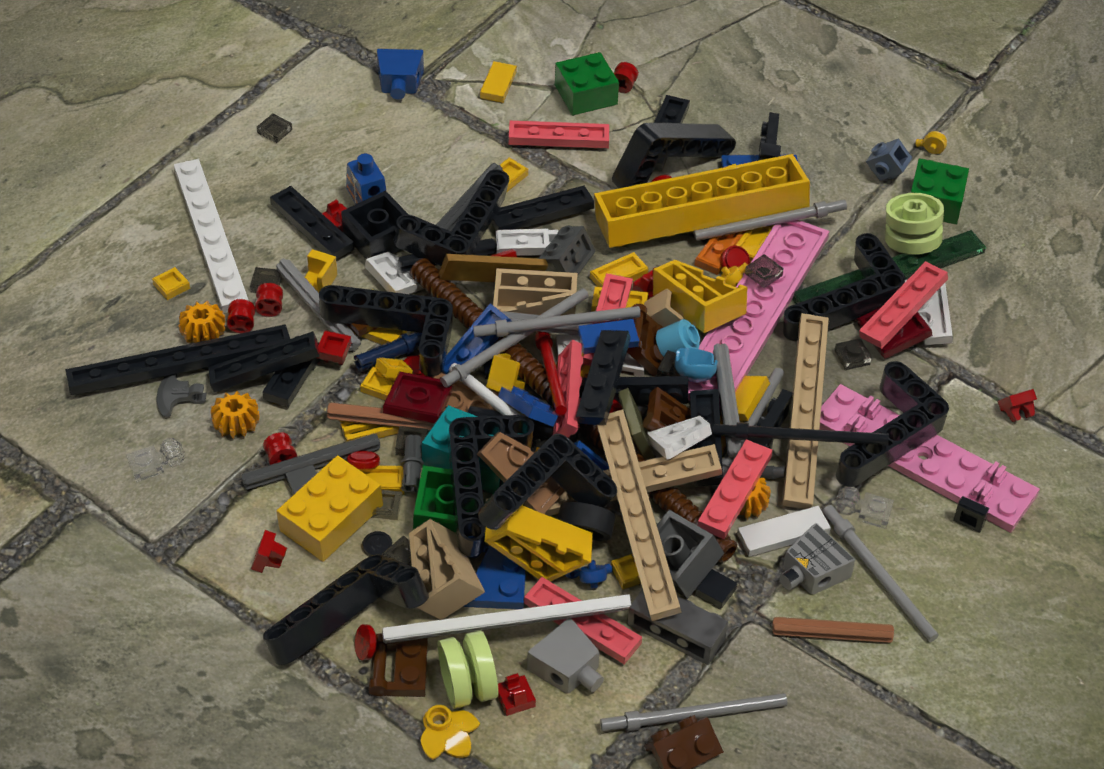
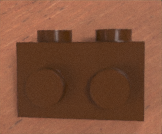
(685, 746)

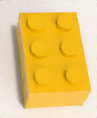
(329, 508)

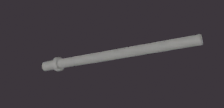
(460, 372)

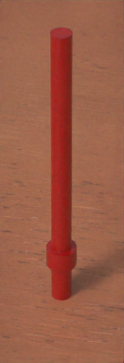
(544, 343)

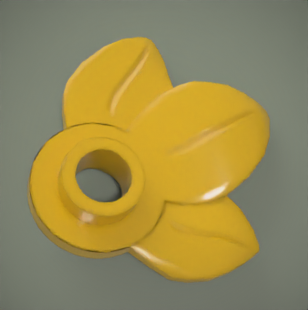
(449, 736)

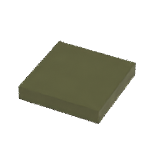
(635, 420)

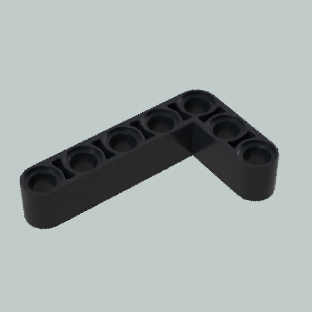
(668, 140)
(434, 242)
(856, 299)
(395, 311)
(921, 419)
(476, 436)
(554, 459)
(340, 601)

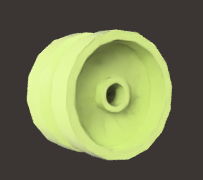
(914, 223)
(467, 669)

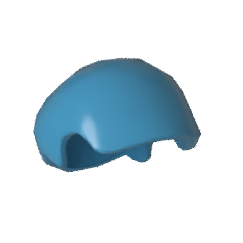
(695, 364)

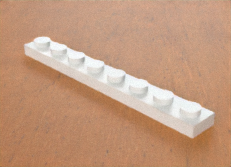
(210, 233)

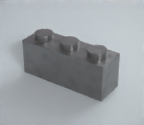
(691, 632)

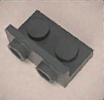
(569, 249)

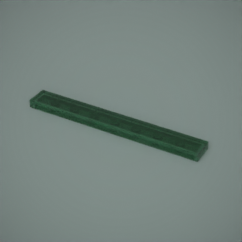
(949, 252)

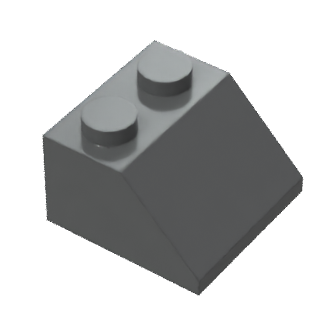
(688, 551)

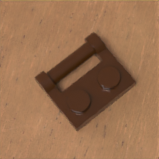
(648, 352)
(665, 409)
(409, 668)

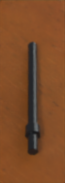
(743, 431)

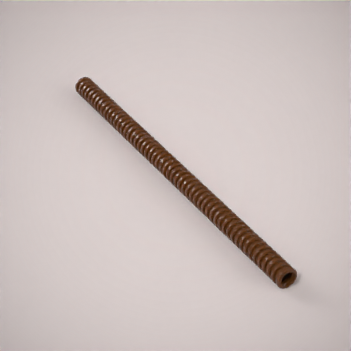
(535, 376)

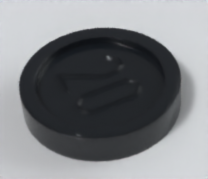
(376, 543)

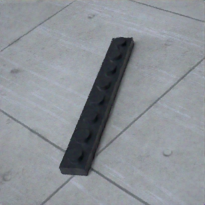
(171, 360)

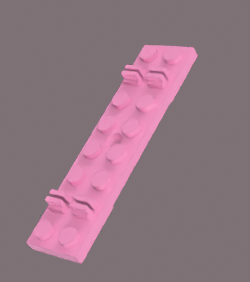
(947, 467)

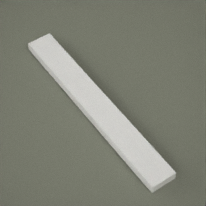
(505, 619)

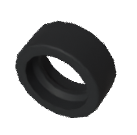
(588, 517)

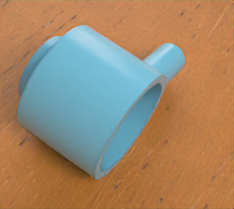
(677, 335)

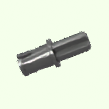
(412, 464)

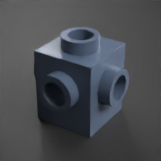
(889, 159)

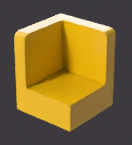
(321, 269)
(504, 373)

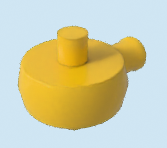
(933, 142)
(733, 274)

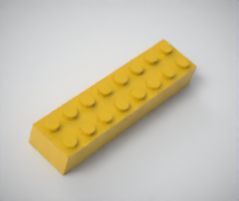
(701, 200)

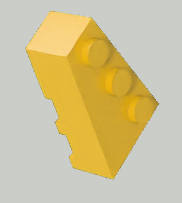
(700, 298)
(542, 544)

